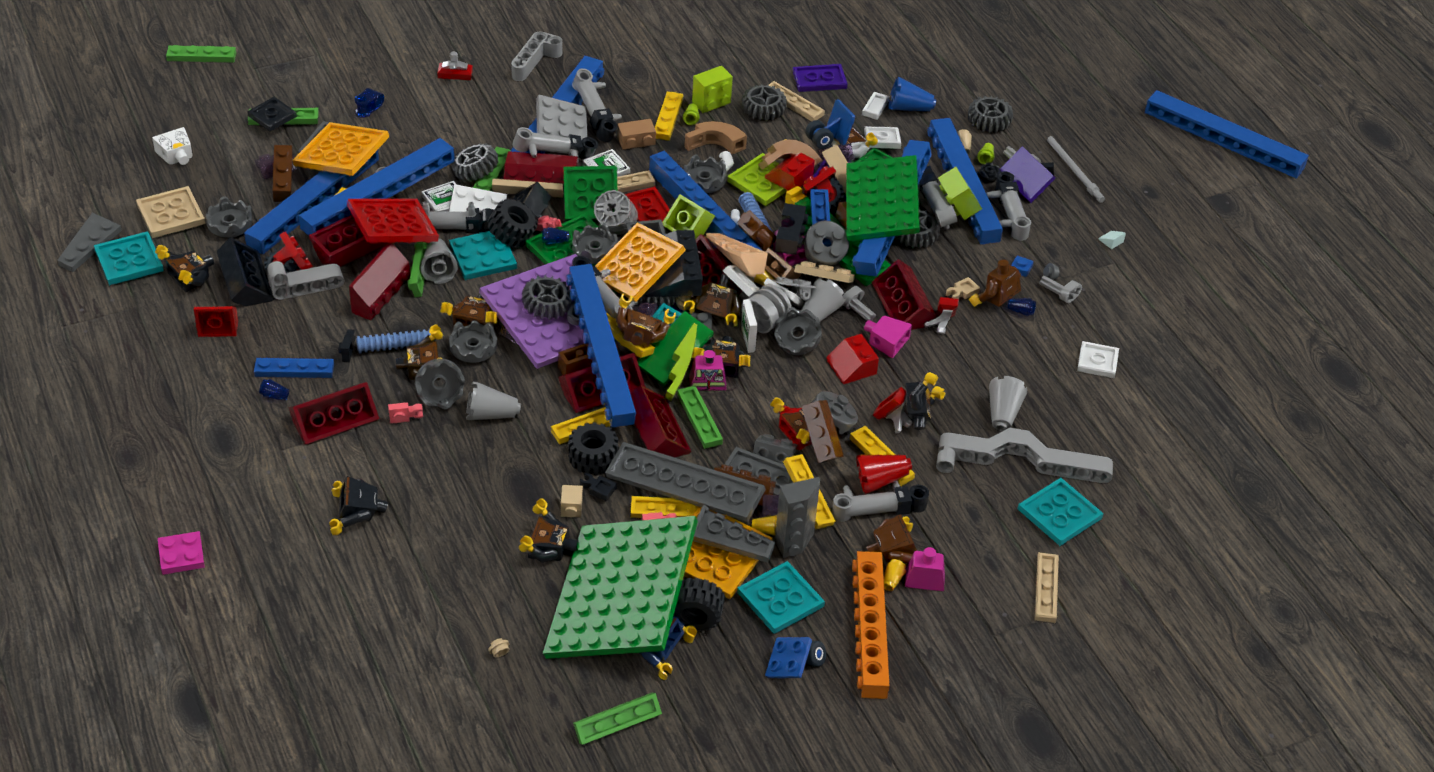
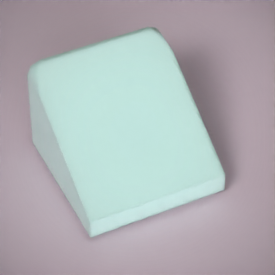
(1113, 238)

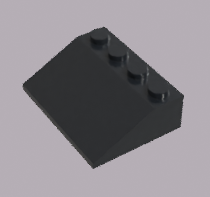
(685, 274)

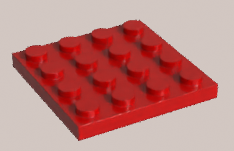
(392, 220)

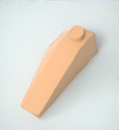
(744, 256)

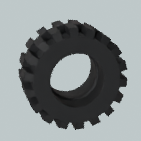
(512, 222)
(592, 448)
(699, 604)

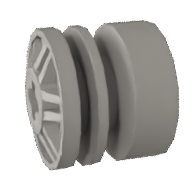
(624, 211)
(768, 305)

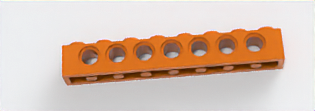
(871, 625)

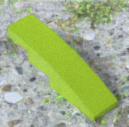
(682, 356)

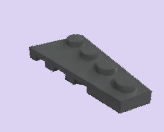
(81, 248)
(722, 534)

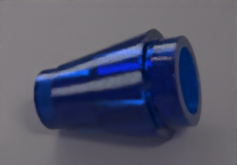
(553, 235)
(1022, 305)
(273, 390)

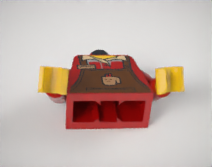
(792, 423)

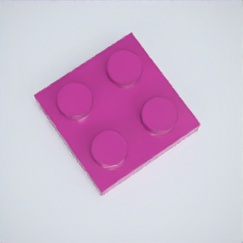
(181, 552)

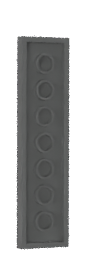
(685, 481)

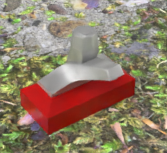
(455, 69)
(945, 310)
(893, 408)

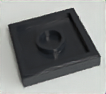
(272, 114)

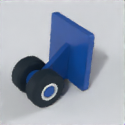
(837, 127)
(791, 655)

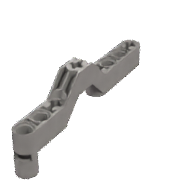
(1025, 444)

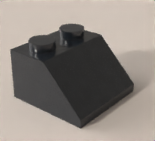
(535, 198)

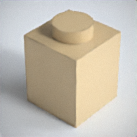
(571, 501)

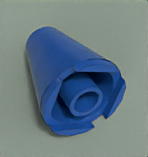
(910, 97)

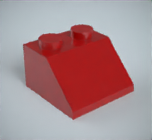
(792, 171)
(216, 321)
(853, 359)

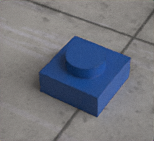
(1023, 265)

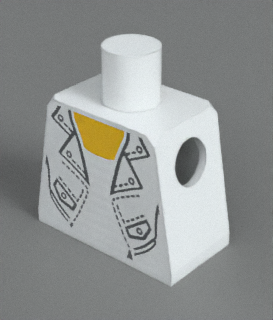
(173, 146)

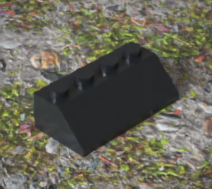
(244, 273)

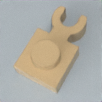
(964, 288)

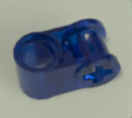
(368, 102)

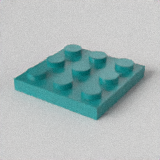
(482, 255)
(128, 258)
(1060, 511)
(780, 597)

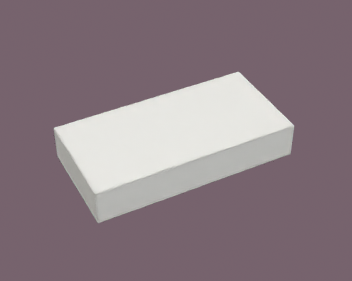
(875, 105)

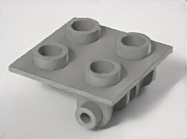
(799, 287)

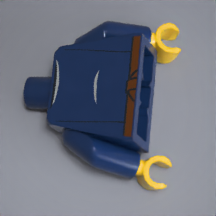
(676, 631)

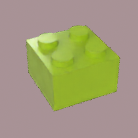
(712, 89)
(959, 193)
(688, 216)

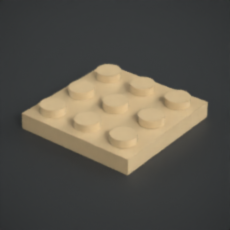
(170, 212)
(825, 271)

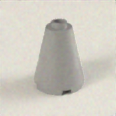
(438, 263)
(824, 298)
(1005, 401)
(490, 404)

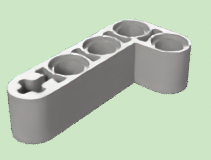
(536, 47)
(304, 281)

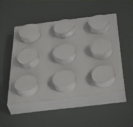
(560, 117)

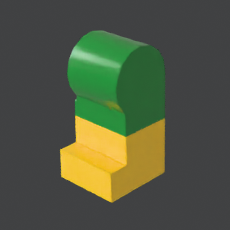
(796, 197)

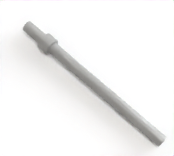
(1091, 187)

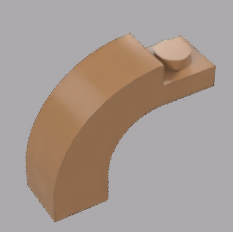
(716, 133)
(785, 149)

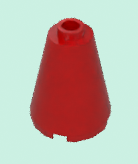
(881, 470)

